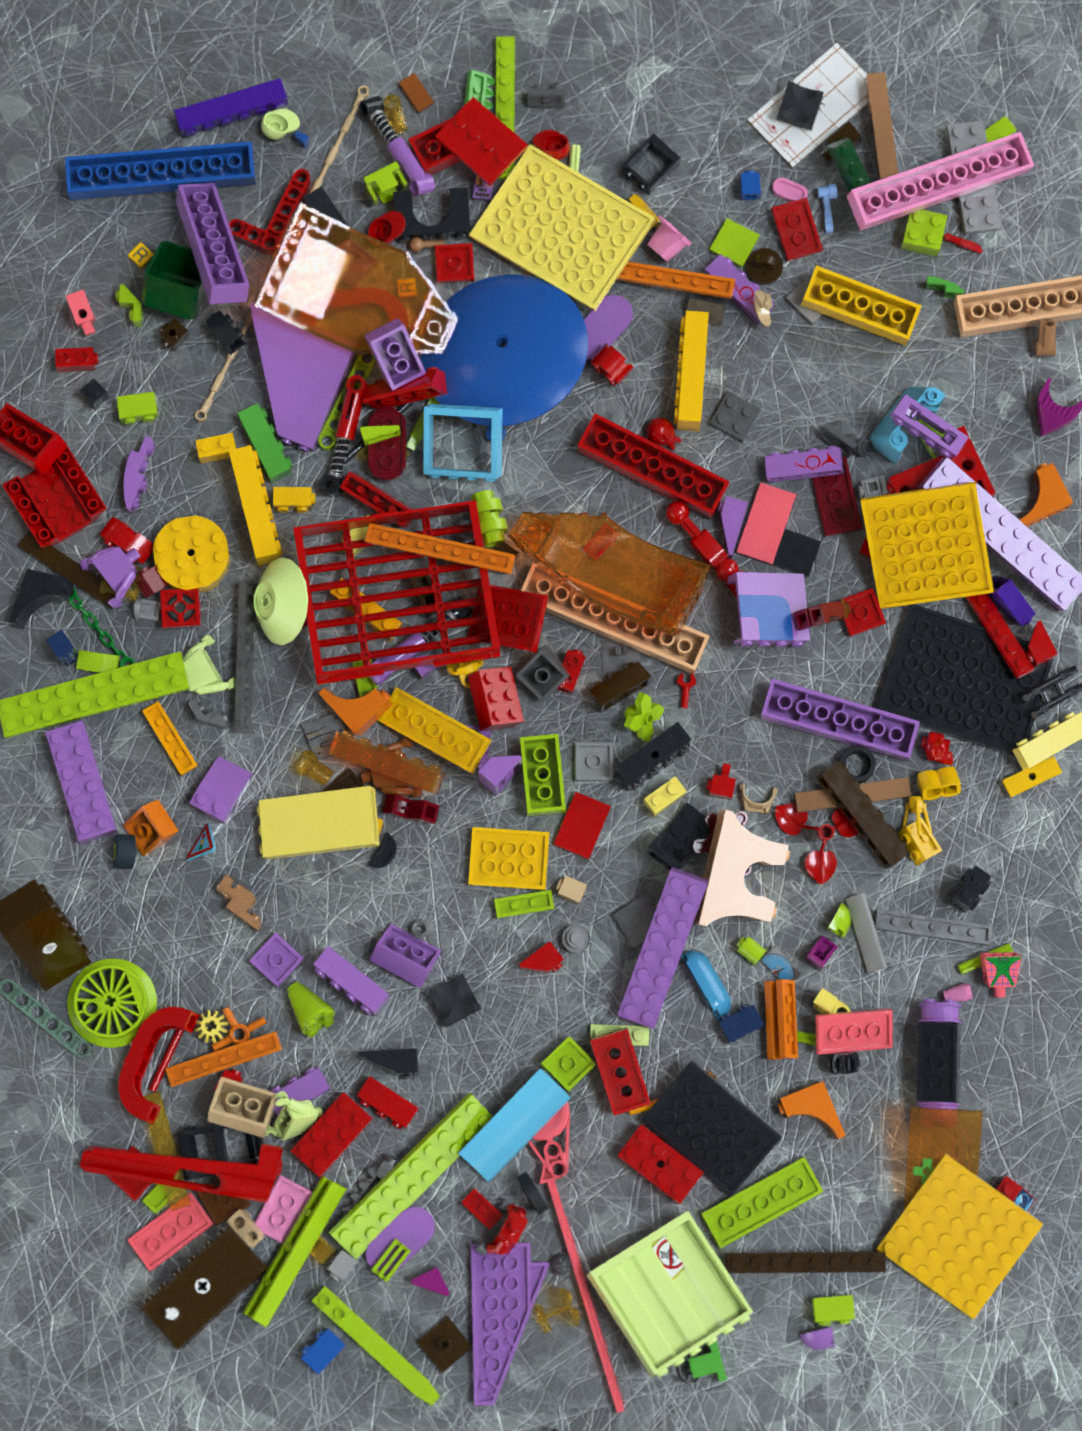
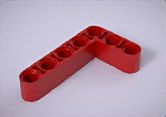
(278, 218)

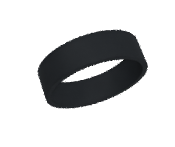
(532, 1193)

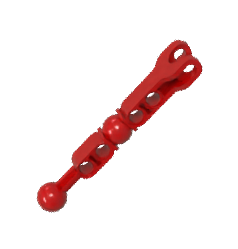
(704, 543)

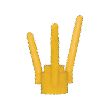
(916, 805)

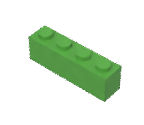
(263, 441)

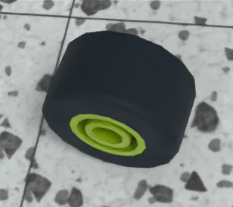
(124, 851)

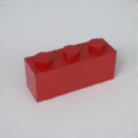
(387, 1103)

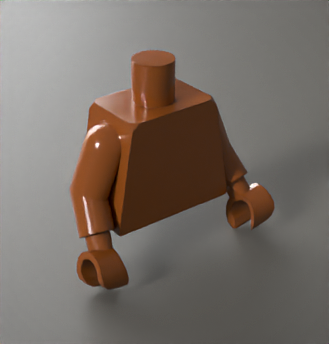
(390, 785)

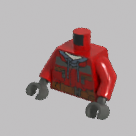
(508, 1232)

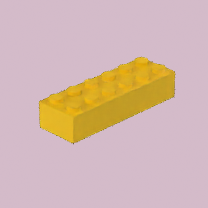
(861, 305)
(692, 367)
(254, 505)

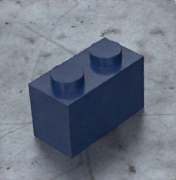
(62, 648)
(740, 1024)

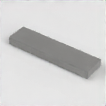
(866, 933)

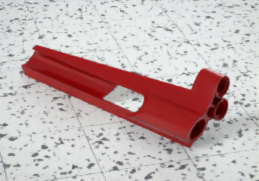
(237, 1179)

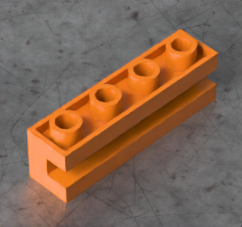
(781, 1019)

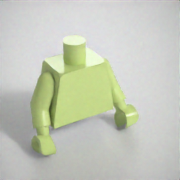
(202, 672)
(294, 1118)

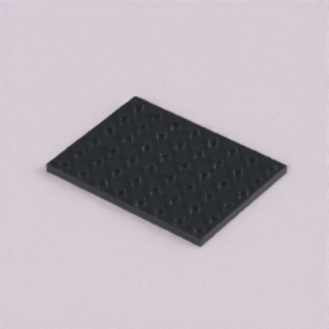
(959, 682)

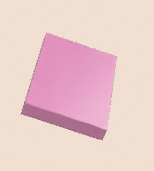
(282, 1209)

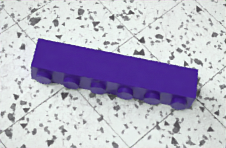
(231, 107)

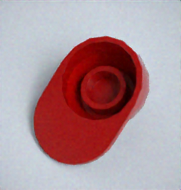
(552, 143)
(387, 227)

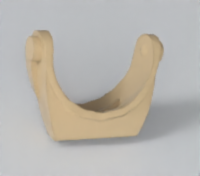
(762, 304)
(757, 807)

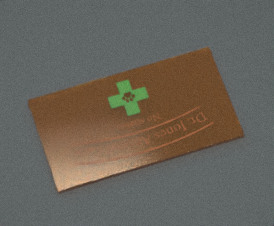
(936, 1133)

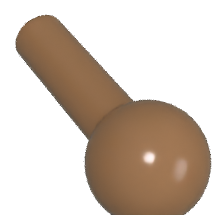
(417, 244)

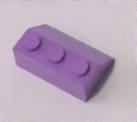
(499, 771)
(405, 955)

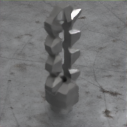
(383, 1168)

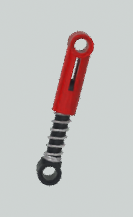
(345, 433)

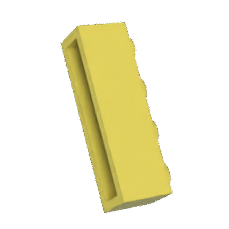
(1050, 741)

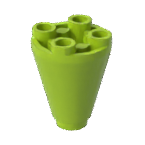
(309, 1009)

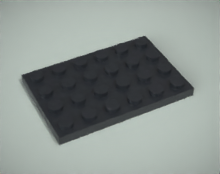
(711, 1128)

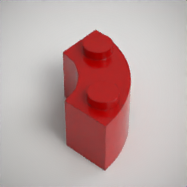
(121, 535)

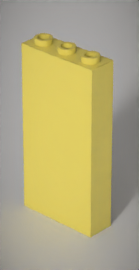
(318, 823)

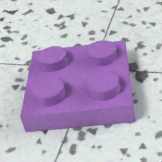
(276, 960)

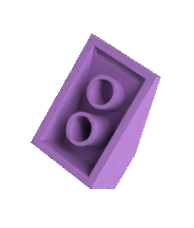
(220, 790)

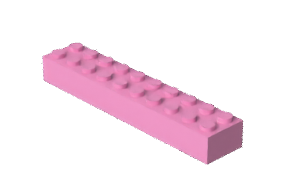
(940, 181)

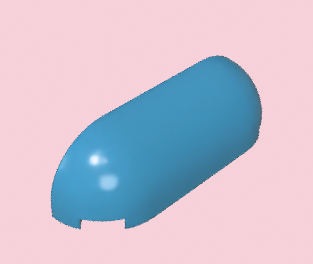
(708, 982)

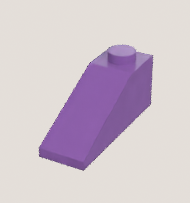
(731, 520)

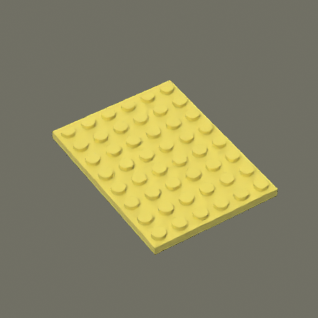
(562, 227)

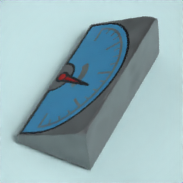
(780, 965)

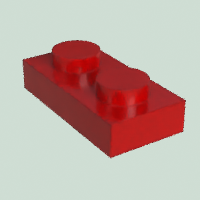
(482, 1209)

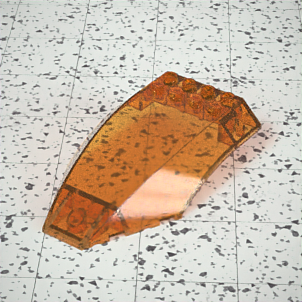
(350, 285)
(626, 581)

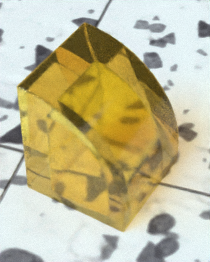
(322, 1250)

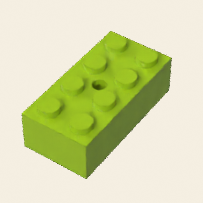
(539, 756)

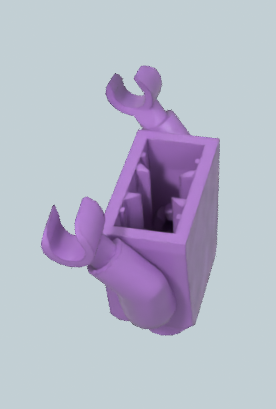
(115, 568)

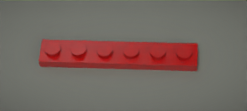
(1001, 634)

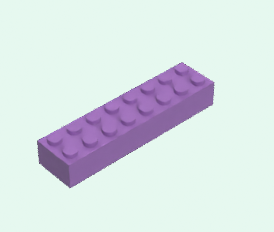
(212, 243)
(839, 720)
(662, 947)

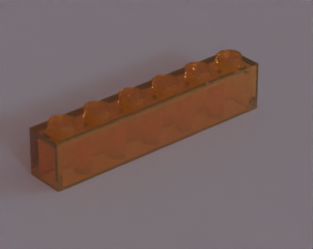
(387, 763)

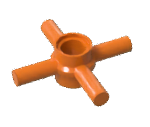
(234, 1025)

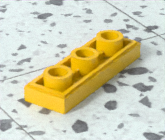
(1042, 772)

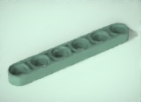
(46, 1016)

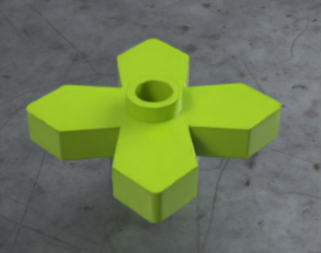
(641, 715)

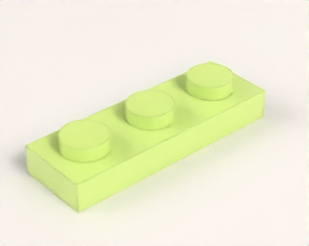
(638, 1034)

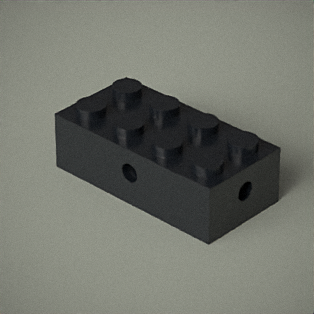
(642, 763)

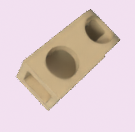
(246, 1227)

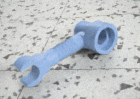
(827, 193)

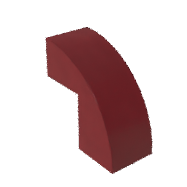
(412, 810)

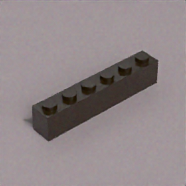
(862, 814)

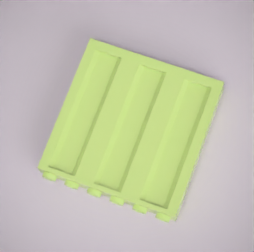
(665, 1315)

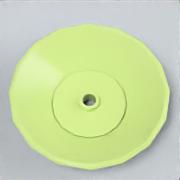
(281, 601)

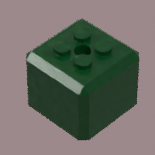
(173, 282)

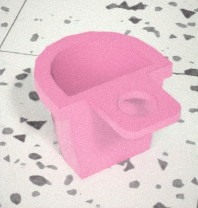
(668, 240)

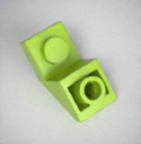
(128, 300)

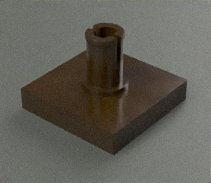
(445, 1344)

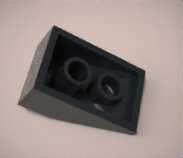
(399, 1061)

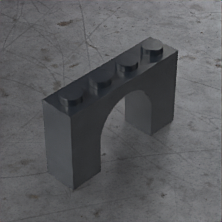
(455, 225)

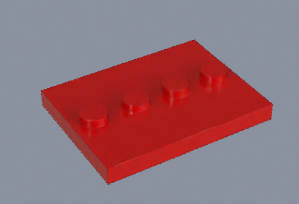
(481, 141)
(517, 617)

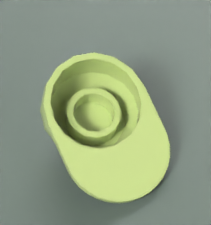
(279, 123)

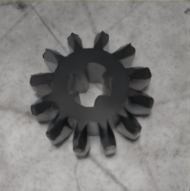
(843, 1062)

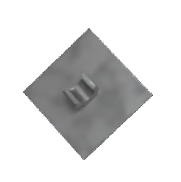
(616, 655)

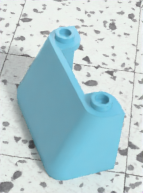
(888, 437)

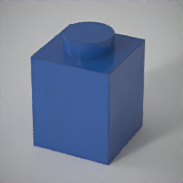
(750, 185)

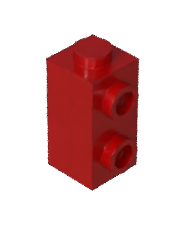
(76, 359)
(573, 664)

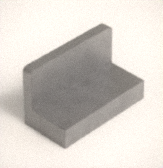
(705, 303)

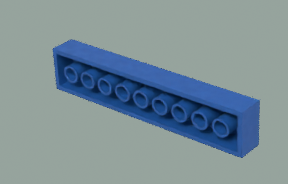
(159, 170)

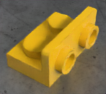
(920, 847)

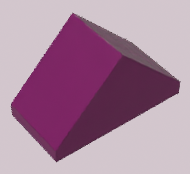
(821, 952)
(432, 1281)

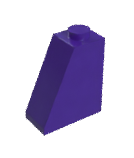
(1011, 601)

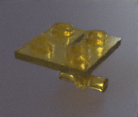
(566, 1299)

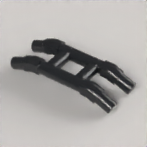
(1062, 694)

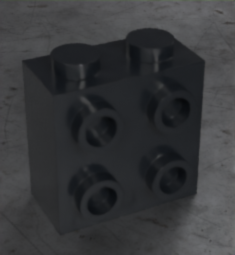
(974, 883)

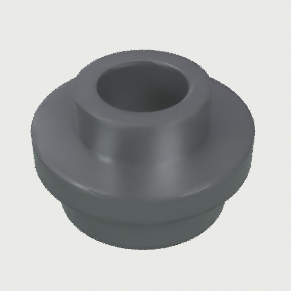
(864, 447)
(415, 924)

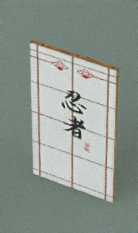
(843, 97)

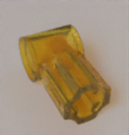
(395, 114)
(309, 765)

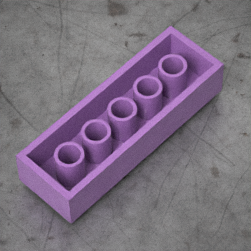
(81, 782)

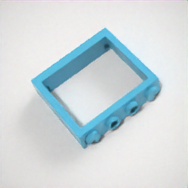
(464, 411)

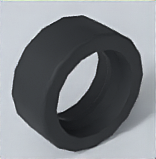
(867, 754)

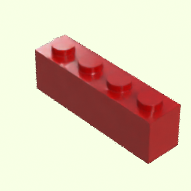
(373, 496)

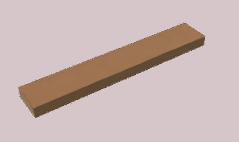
(876, 791)

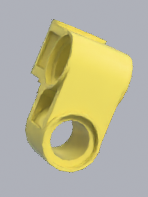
(828, 1003)

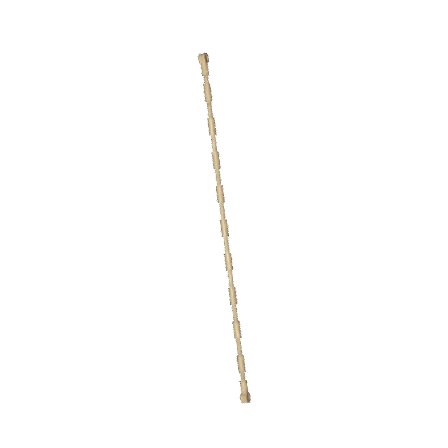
(248, 321)

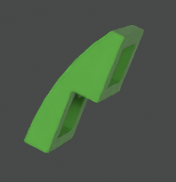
(949, 289)

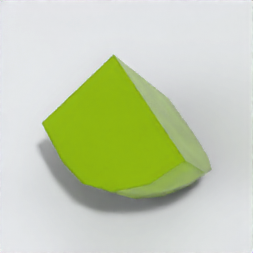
(841, 921)

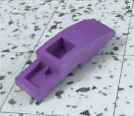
(134, 480)

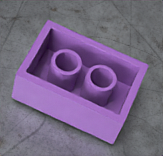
(395, 354)

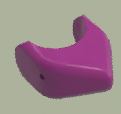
(1052, 416)

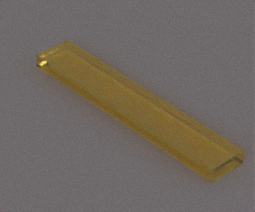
(165, 1145)

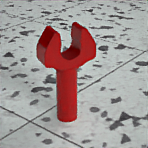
(685, 689)

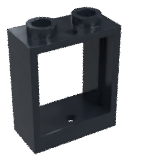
(661, 149)

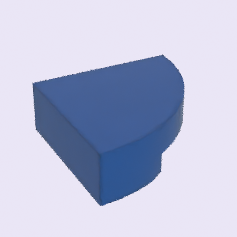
(302, 139)

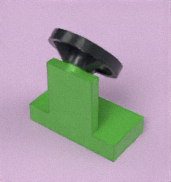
(703, 1365)

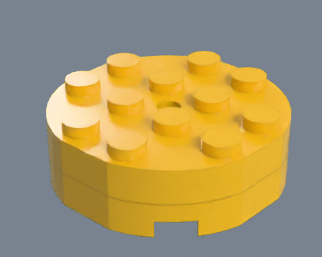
(187, 537)

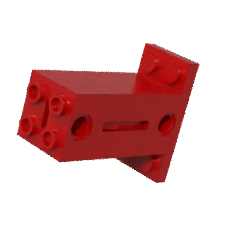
(966, 458)

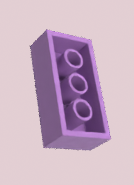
(352, 981)

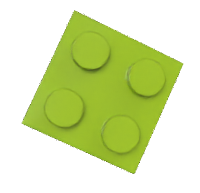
(924, 232)

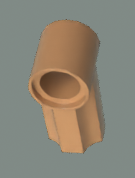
(1046, 342)

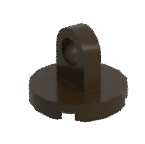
(764, 266)

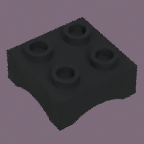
(800, 106)
(454, 1000)

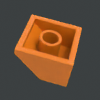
(151, 827)

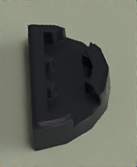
(385, 853)

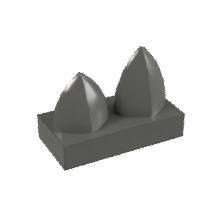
(551, 98)
(833, 436)

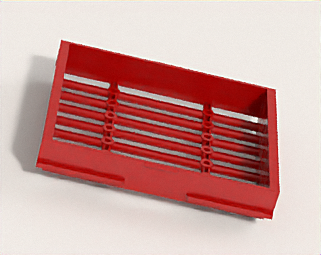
(362, 637)

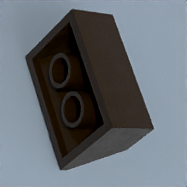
(619, 686)

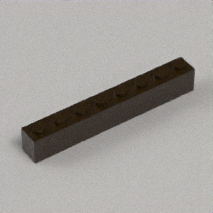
(806, 1262)

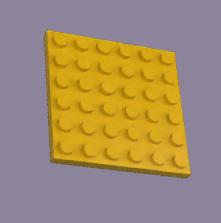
(927, 545)
(959, 1236)

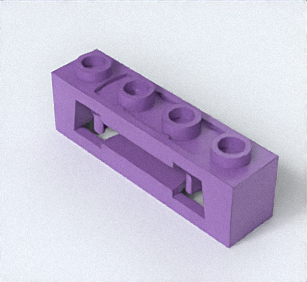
(950, 443)

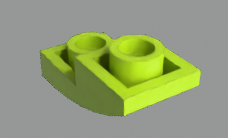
(96, 661)

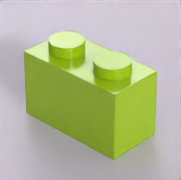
(137, 408)
(833, 1309)

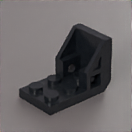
(675, 843)

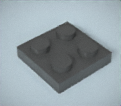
(735, 416)

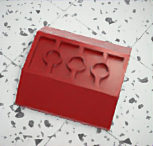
(56, 502)

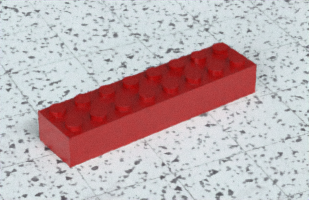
(652, 466)

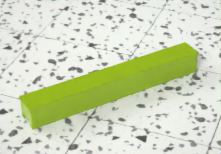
(294, 1251)

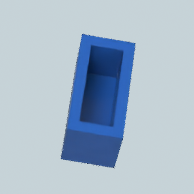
(323, 1350)

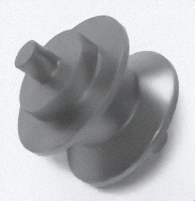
(562, 1265)

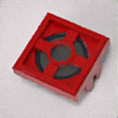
(180, 609)

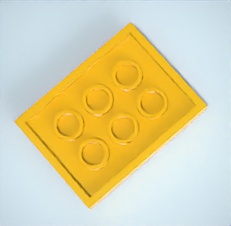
(508, 858)

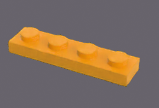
(170, 738)

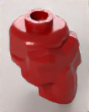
(937, 748)

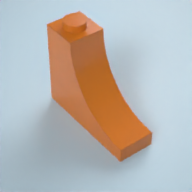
(1051, 495)
(361, 712)
(815, 1103)

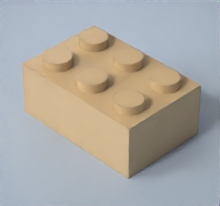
(242, 1107)

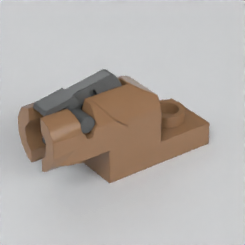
(240, 900)

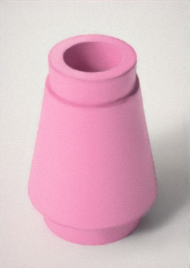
(959, 993)

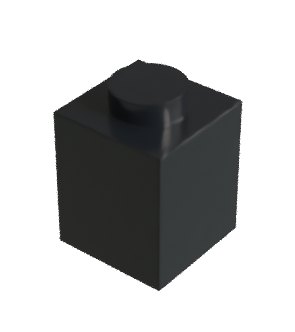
(94, 394)

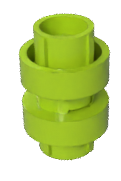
(492, 527)

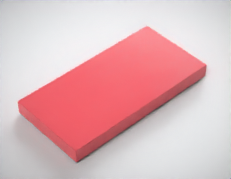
(766, 523)
(854, 1031)
(170, 1233)

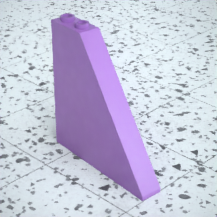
(300, 377)

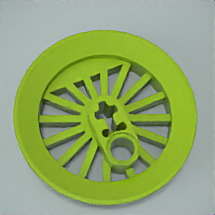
(142, 991)

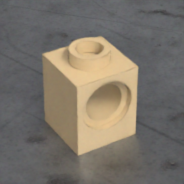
(571, 889)

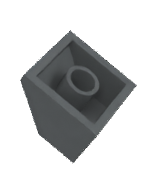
(543, 673)

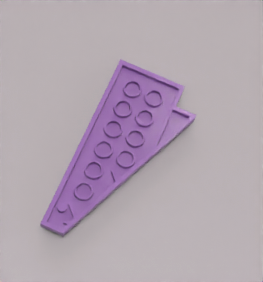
(501, 1304)

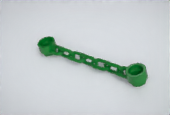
(125, 660)

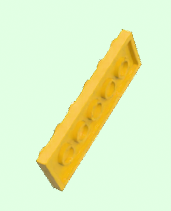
(435, 730)

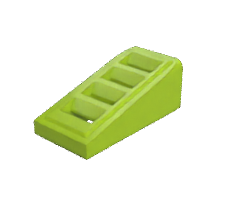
(375, 434)

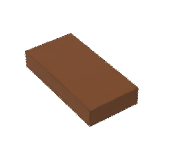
(416, 93)

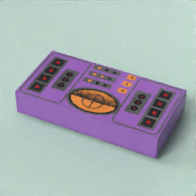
(482, 190)

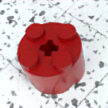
(612, 364)

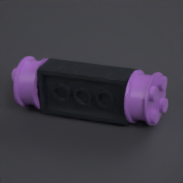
(939, 1054)

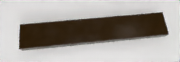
(66, 568)

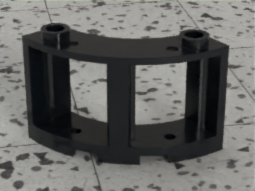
(188, 1147)

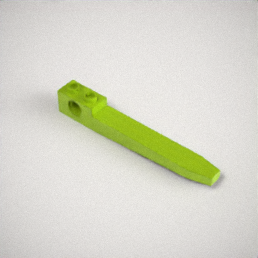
(375, 1345)

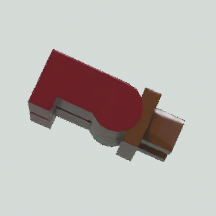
(822, 614)

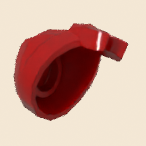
(662, 432)

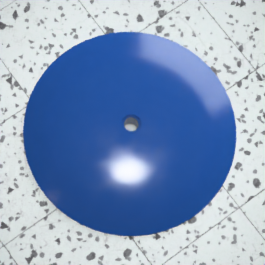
(540, 355)

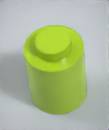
(750, 949)

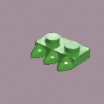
(477, 88)

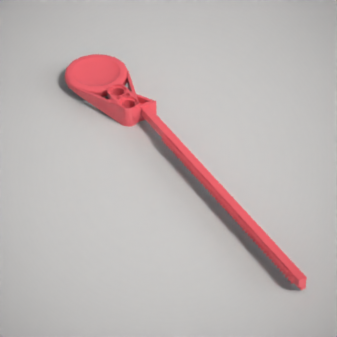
(552, 1129)

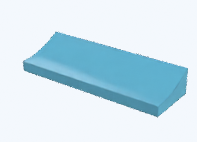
(515, 1125)

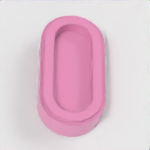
(789, 190)

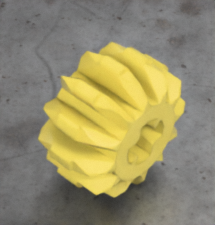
(214, 1032)

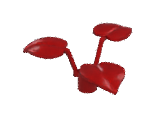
(818, 864)

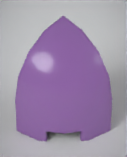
(818, 1339)

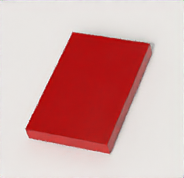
(796, 229)
(582, 825)

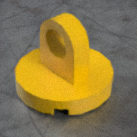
(464, 669)

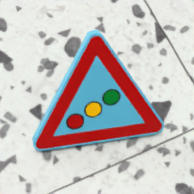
(203, 845)

